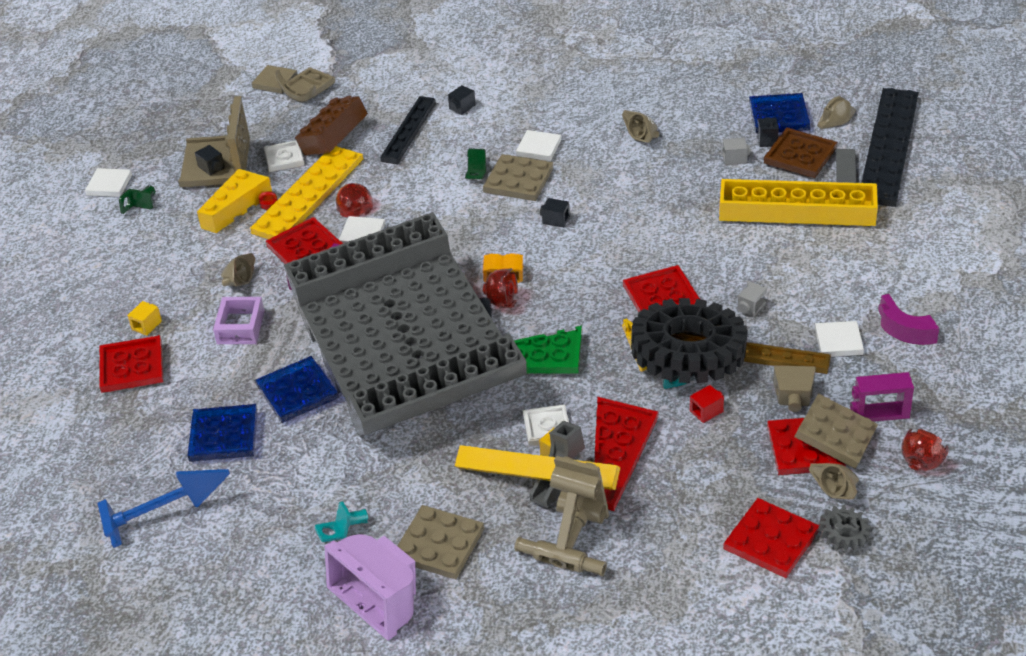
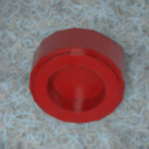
(267, 199)

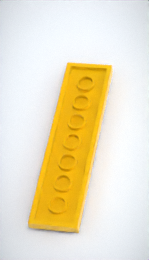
(307, 192)

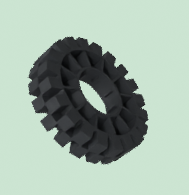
(713, 356)

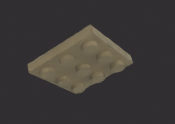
(518, 177)
(836, 430)
(440, 541)

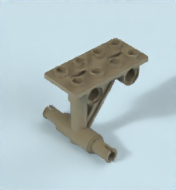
(580, 500)

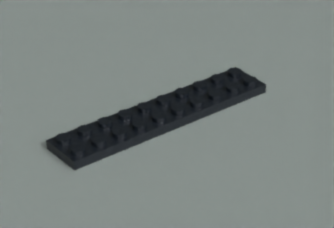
(890, 143)

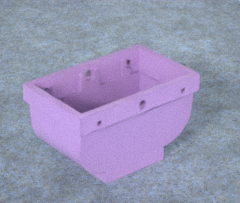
(374, 578)

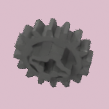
(846, 528)

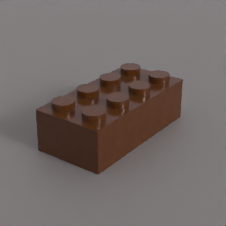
(331, 125)

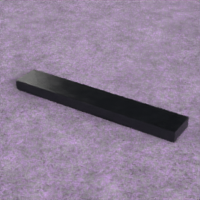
(408, 130)

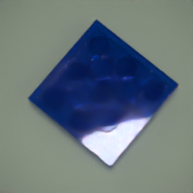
(786, 108)
(296, 389)
(222, 432)

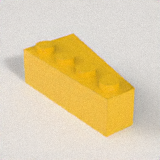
(232, 200)

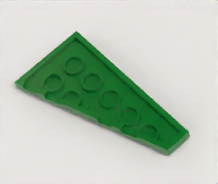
(552, 353)

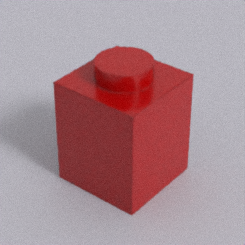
(706, 403)

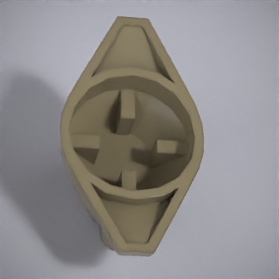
(836, 113)
(640, 126)
(238, 271)
(835, 480)

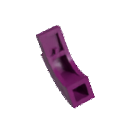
(905, 327)

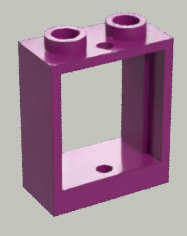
(883, 384)

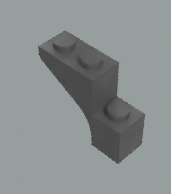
(565, 442)

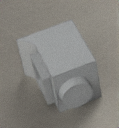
(750, 299)

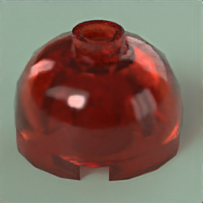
(354, 200)
(501, 287)
(923, 450)

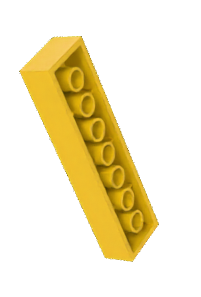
(798, 202)

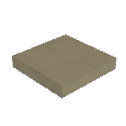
(267, 78)

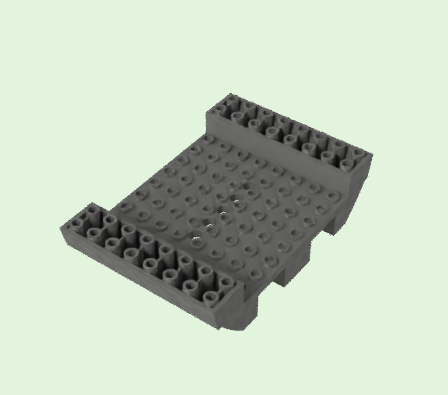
(408, 274)

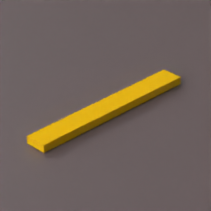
(522, 464)

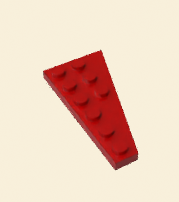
(620, 440)

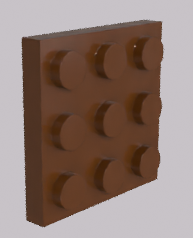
(800, 152)

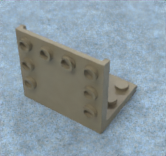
(232, 146)

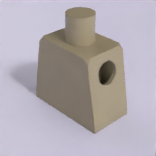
(794, 385)

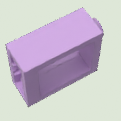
(247, 333)

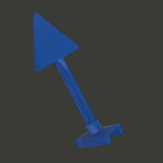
(195, 484)

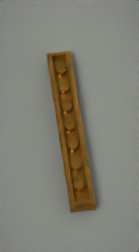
(775, 355)

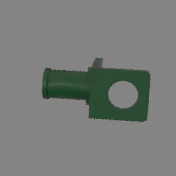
(476, 163)
(137, 198)

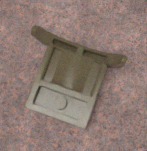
(305, 84)

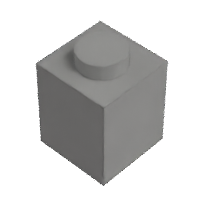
(735, 151)

